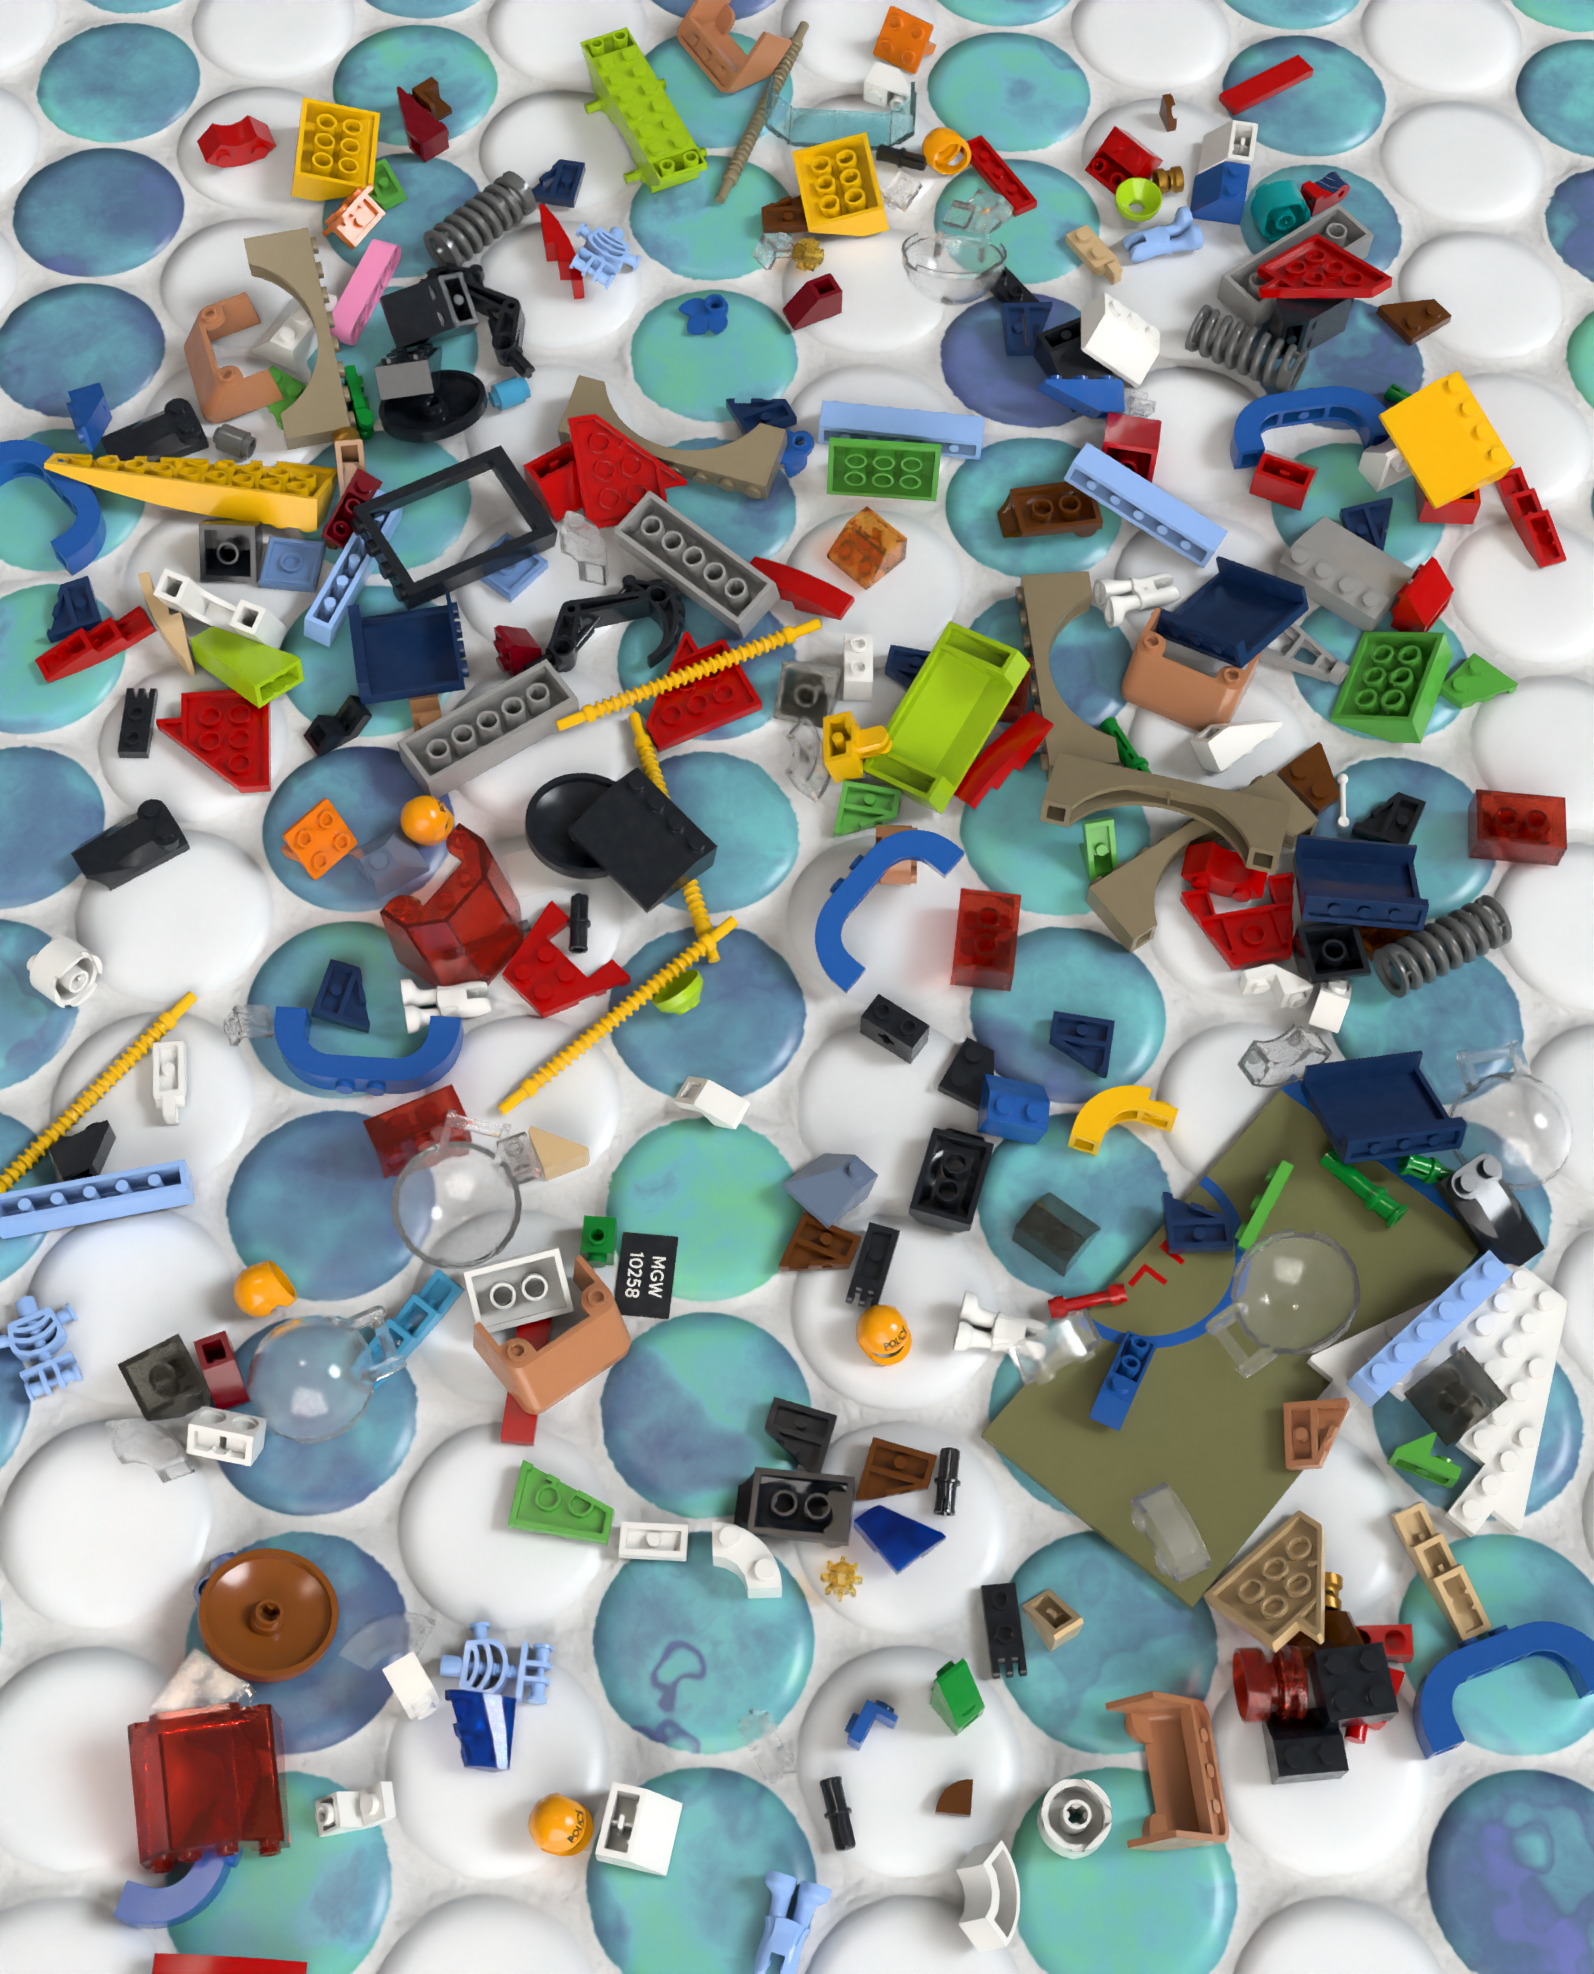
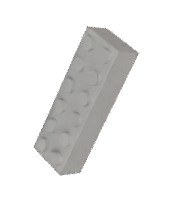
(1241, 284)
(696, 564)
(487, 730)

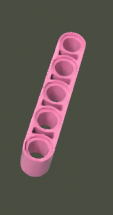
(364, 290)

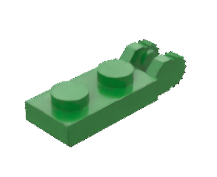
(359, 404)

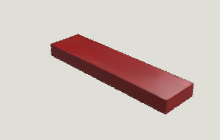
(1266, 85)
(999, 176)
(518, 1425)

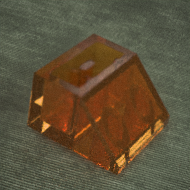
(868, 548)

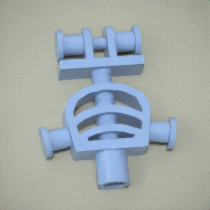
(603, 254)
(46, 1335)
(464, 1666)

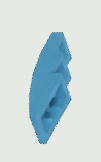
(418, 1317)

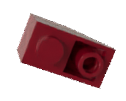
(814, 302)
(514, 649)
(221, 1371)

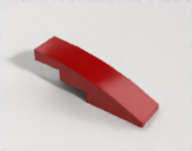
(560, 249)
(1529, 519)
(804, 590)
(89, 648)
(1001, 757)
(209, 1964)

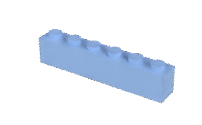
(958, 433)
(1145, 505)
(345, 583)
(95, 1198)
(1429, 1329)

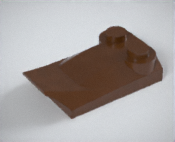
(1049, 511)

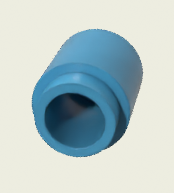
(509, 393)

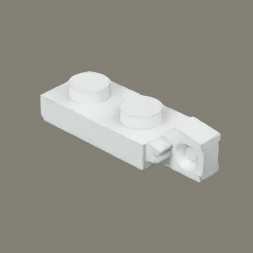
(170, 1078)

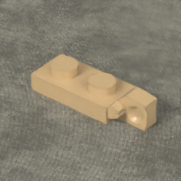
(1094, 253)

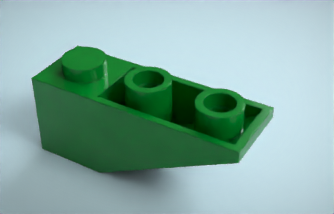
(956, 1696)

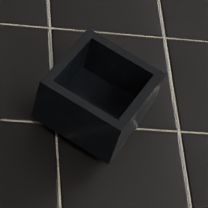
(1352, 1685)

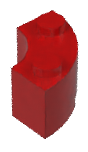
(236, 143)
(1222, 872)

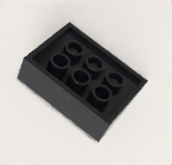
(643, 840)

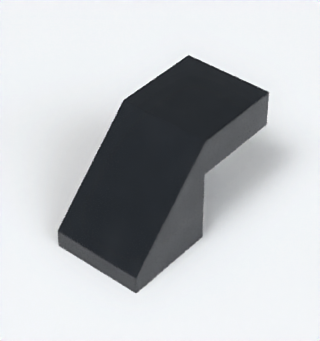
(333, 731)

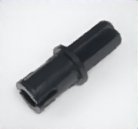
(901, 157)
(578, 923)
(947, 1481)
(838, 1813)

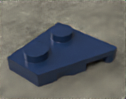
(342, 997)

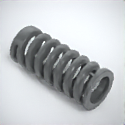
(491, 198)
(1283, 377)
(1481, 923)

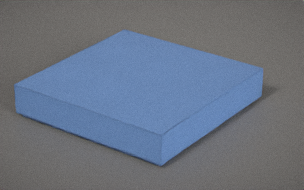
(292, 564)
(517, 577)

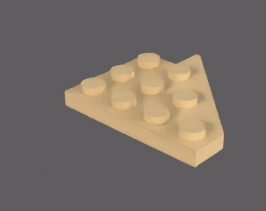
(1278, 1585)

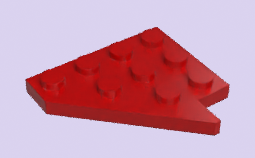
(1320, 271)
(614, 471)
(701, 704)
(225, 736)

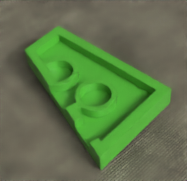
(1263, 1204)
(557, 1509)

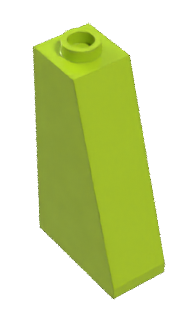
(246, 665)

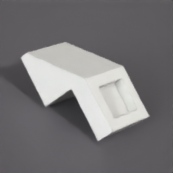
(1286, 986)
(713, 1101)
(355, 1809)

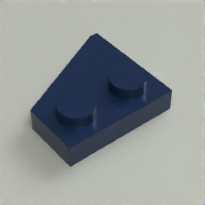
(560, 184)
(1021, 325)
(770, 412)
(1368, 521)
(74, 609)
(904, 664)
(1084, 1040)
(1193, 1228)

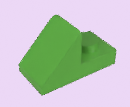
(1099, 847)
(1416, 1459)

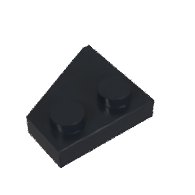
(1393, 821)
(966, 1072)
(801, 1432)

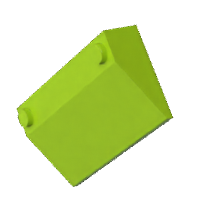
(947, 715)

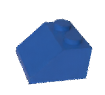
(1220, 193)
(1013, 1109)

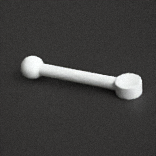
(1343, 821)

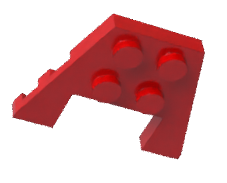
(1251, 934)
(548, 977)

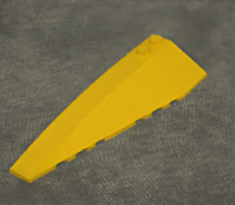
(277, 496)

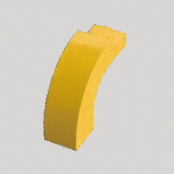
(1118, 1106)

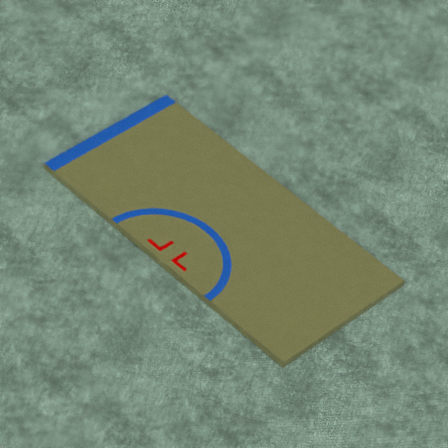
(1194, 1414)

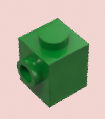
(599, 1240)

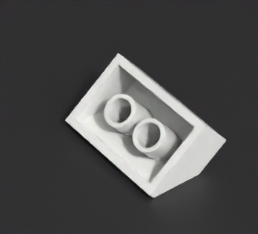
(291, 336)
(1118, 338)
(1383, 465)
(519, 1289)

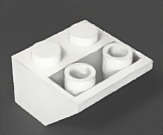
(1229, 143)
(638, 1829)

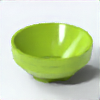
(1139, 192)
(681, 994)

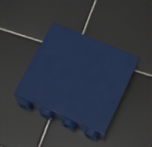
(1234, 613)
(408, 653)
(1358, 883)
(1380, 1108)

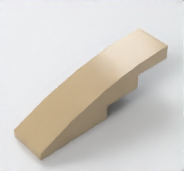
(169, 625)
(1440, 1572)

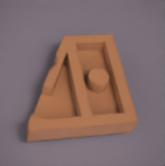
(1311, 1430)

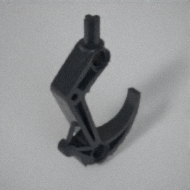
(504, 314)
(634, 601)

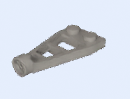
(1318, 670)

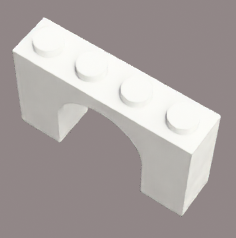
(196, 604)

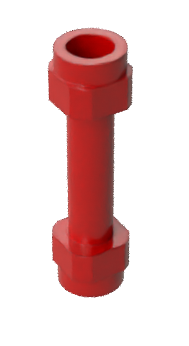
(1060, 1307)

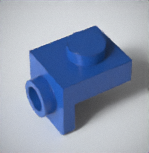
(860, 1725)

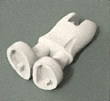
(1142, 592)
(451, 1001)
(1005, 1328)

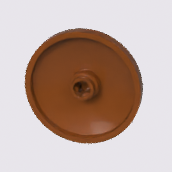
(268, 1615)

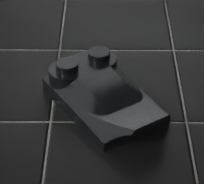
(165, 434)
(132, 846)
(951, 1180)
(1490, 1210)
(797, 1506)

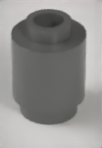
(234, 441)

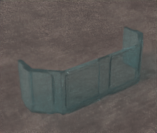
(817, 126)

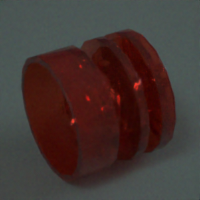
(1264, 1683)

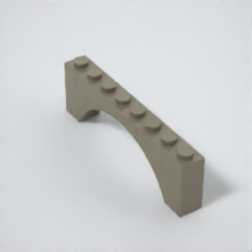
(290, 263)
(739, 466)
(1047, 608)
(1246, 821)
(1127, 894)

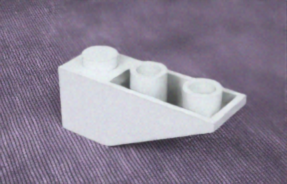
(1226, 742)

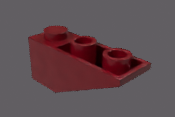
(423, 132)
(360, 489)

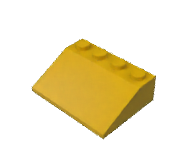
(334, 150)
(840, 187)
(1447, 440)

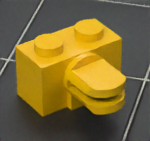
(848, 745)

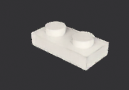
(653, 1541)

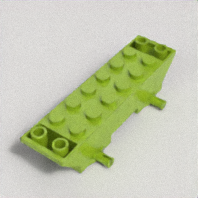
(642, 112)

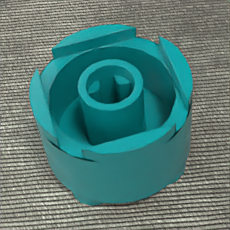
(1279, 209)

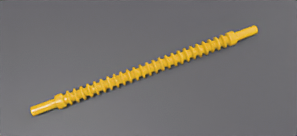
(590, 713)
(643, 745)
(165, 1022)
(529, 1087)

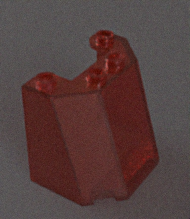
(467, 924)
(208, 1783)

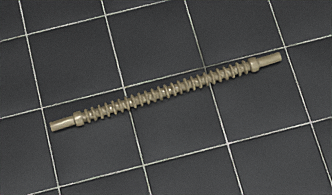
(757, 120)

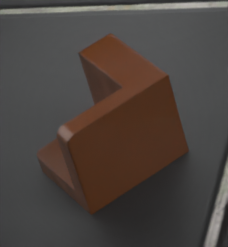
(428, 96)

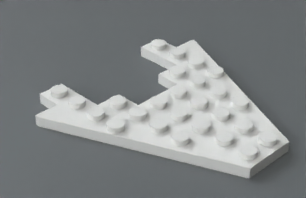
(1517, 1345)

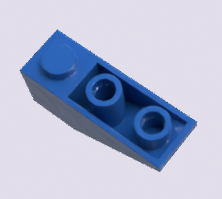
(1087, 396)
(89, 413)
(1123, 1380)

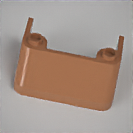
(707, 41)
(224, 391)
(1179, 690)
(568, 1362)
(1180, 1768)

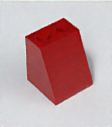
(1133, 442)

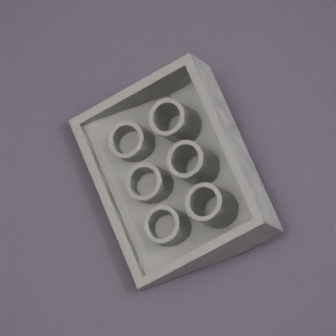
(1345, 574)

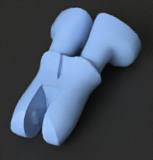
(1157, 241)
(783, 1934)

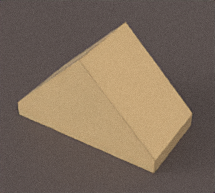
(557, 1155)
(1053, 1619)

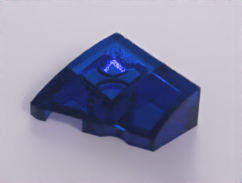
(896, 1537)
(483, 1728)

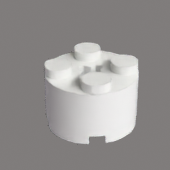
(64, 971)
(1071, 1797)

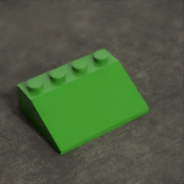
(883, 469)
(1393, 684)

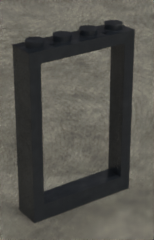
(417, 593)

